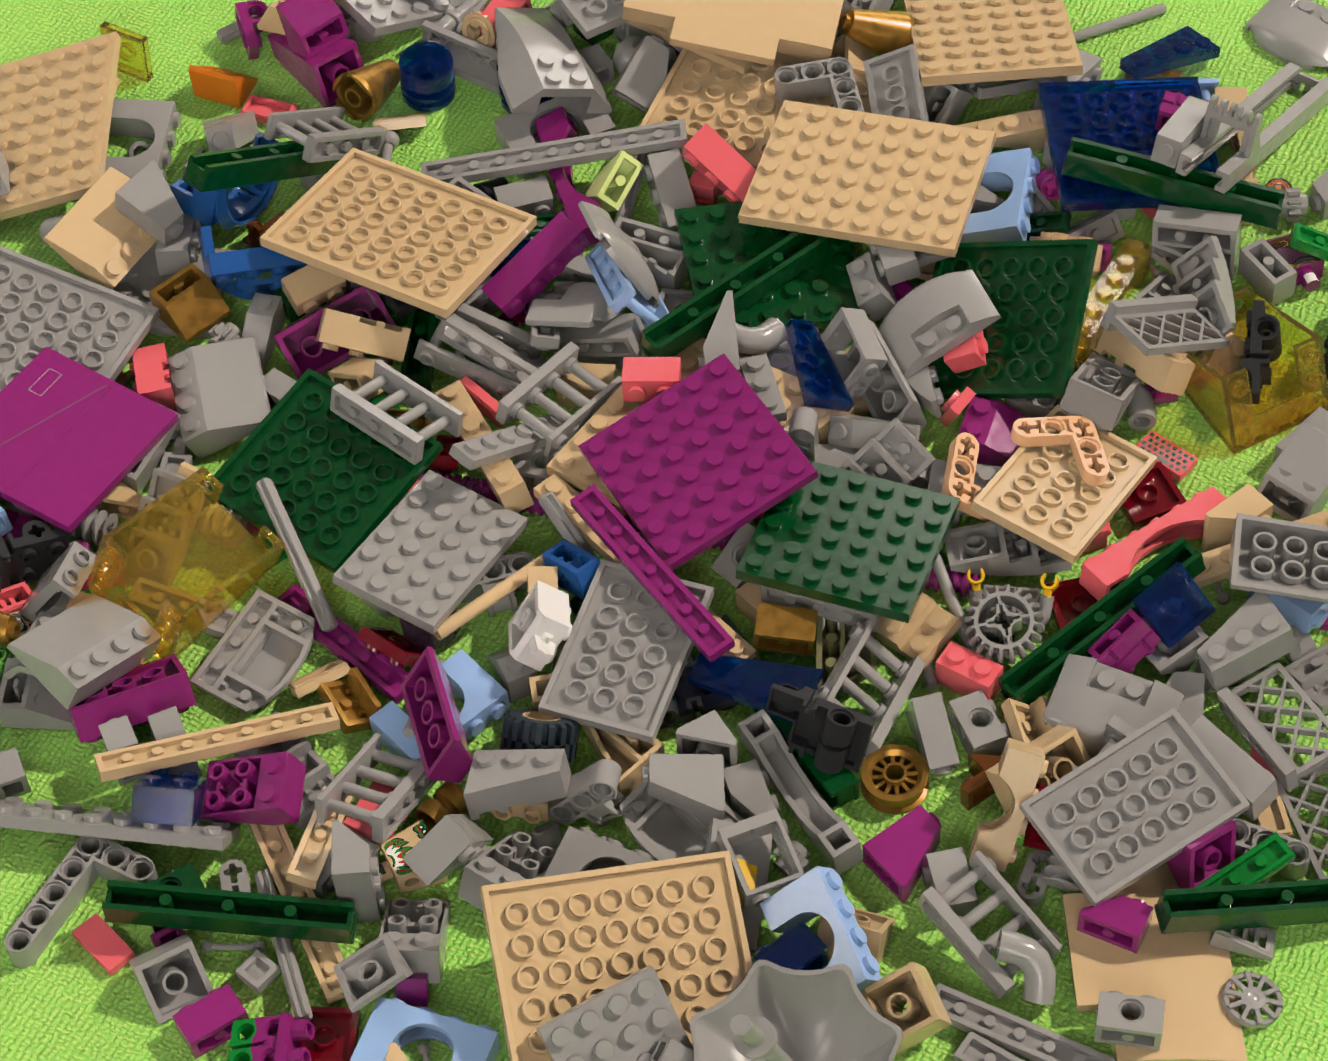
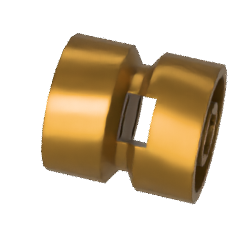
(447, 800)

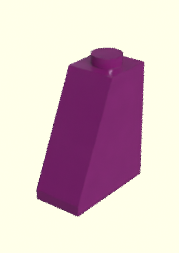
(902, 850)

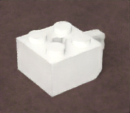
(539, 626)

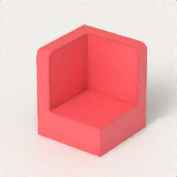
(702, 190)

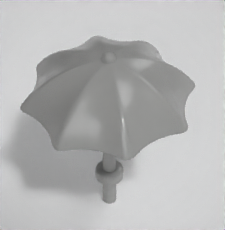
(794, 1018)

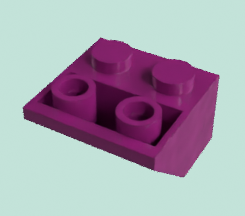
(311, 25)

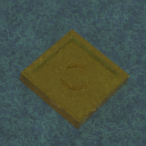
(133, 54)

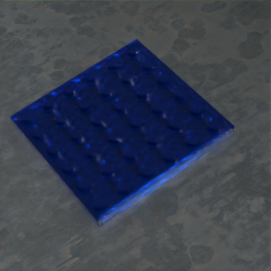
(1110, 114)

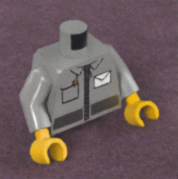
(1045, 600)

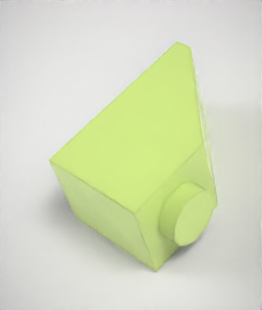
(615, 181)

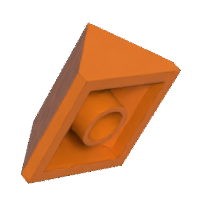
(221, 84)

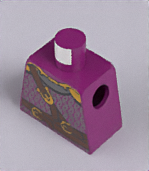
(1308, 267)

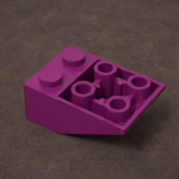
(255, 789)

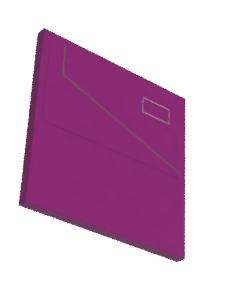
(71, 437)

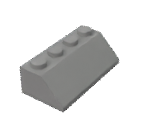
(889, 393)

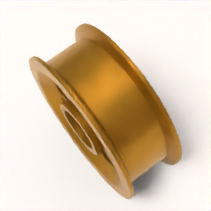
(894, 795)

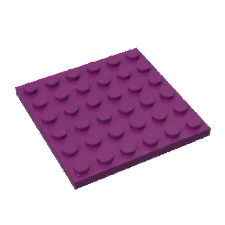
(697, 462)

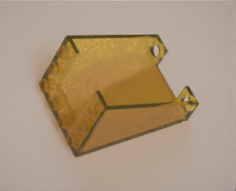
(1295, 389)
(181, 562)

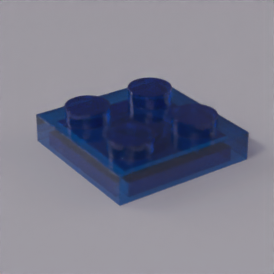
(1173, 605)

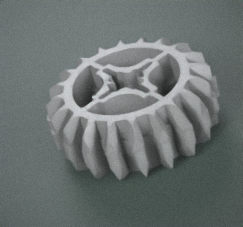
(1014, 621)

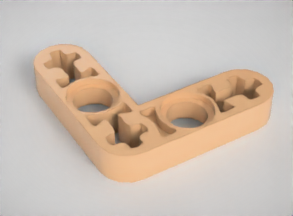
(1032, 433)
(959, 484)

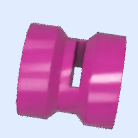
(1049, 187)

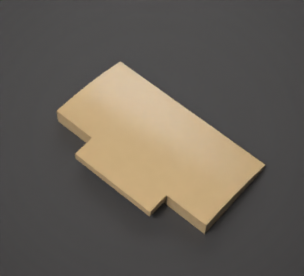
(744, 27)
(1167, 966)

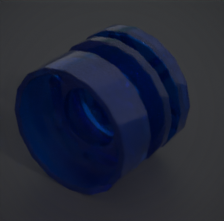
(427, 76)

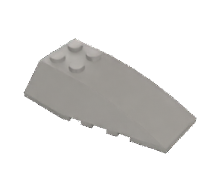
(542, 61)

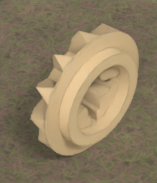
(470, 28)

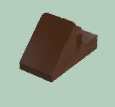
(977, 787)

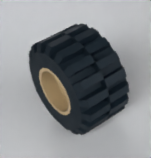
(539, 731)

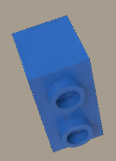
(574, 565)

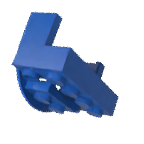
(226, 209)
(249, 263)

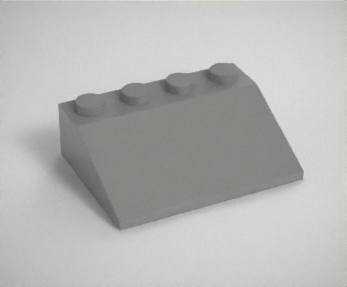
(218, 393)
(1279, 558)
(85, 648)

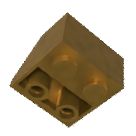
(189, 303)
(785, 629)

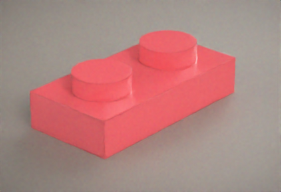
(955, 405)

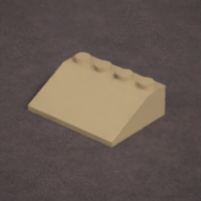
(97, 236)

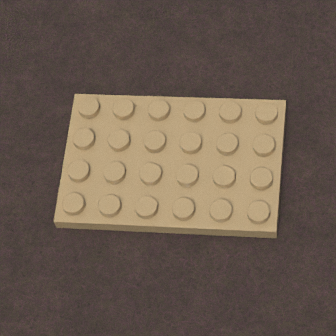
(1048, 501)

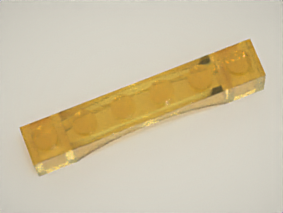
(1124, 272)

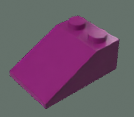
(991, 426)

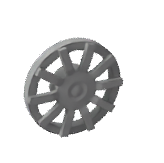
(1252, 999)

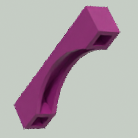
(559, 126)

